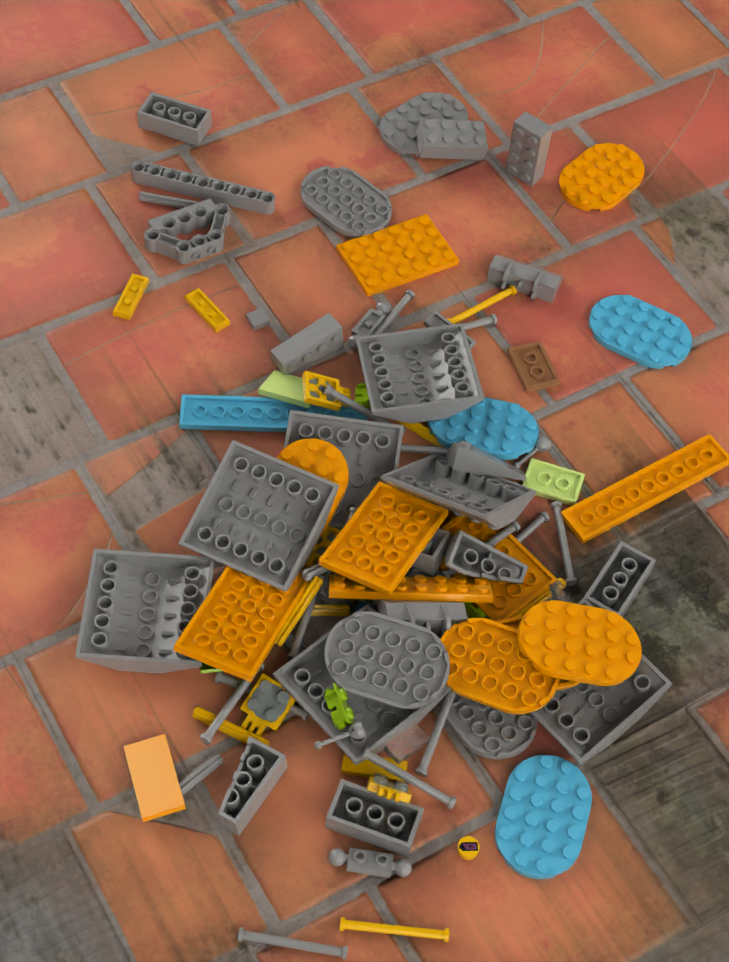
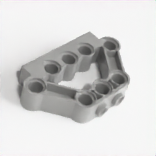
(165, 228)

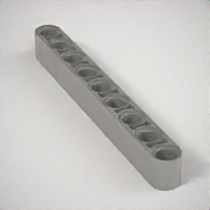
(203, 187)

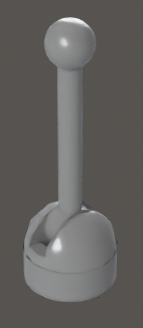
(542, 445)
(355, 731)

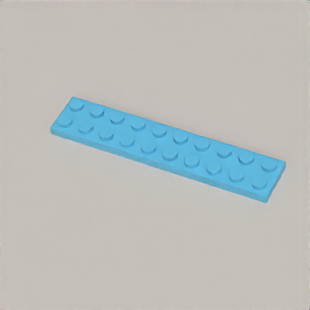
(246, 413)

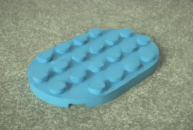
(640, 331)
(492, 426)
(543, 816)

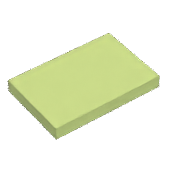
(284, 388)
(553, 481)

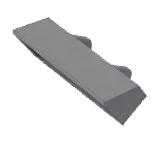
(525, 277)
(433, 615)

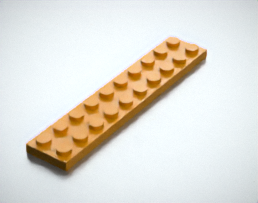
(645, 488)

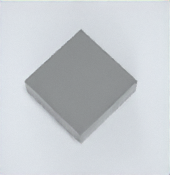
(257, 319)

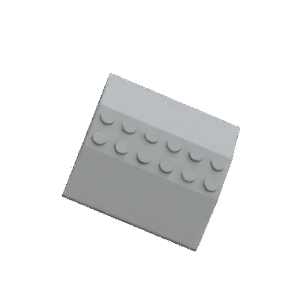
(419, 373)
(366, 445)
(467, 494)
(260, 516)
(140, 608)
(308, 678)
(594, 716)

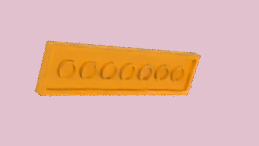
(417, 589)

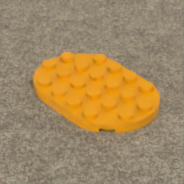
(601, 177)
(322, 460)
(579, 643)
(493, 670)

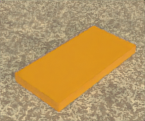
(154, 777)

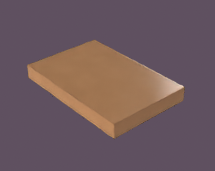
(533, 367)

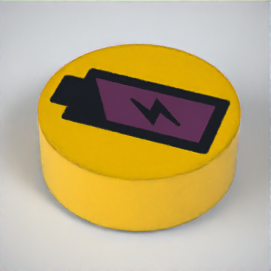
(468, 848)

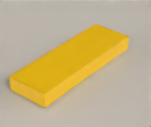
(130, 296)
(207, 310)
(366, 768)

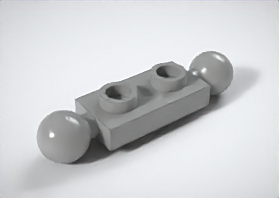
(368, 323)
(370, 862)

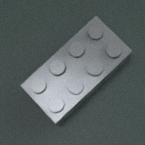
(174, 118)
(451, 139)
(528, 148)
(620, 579)
(374, 818)

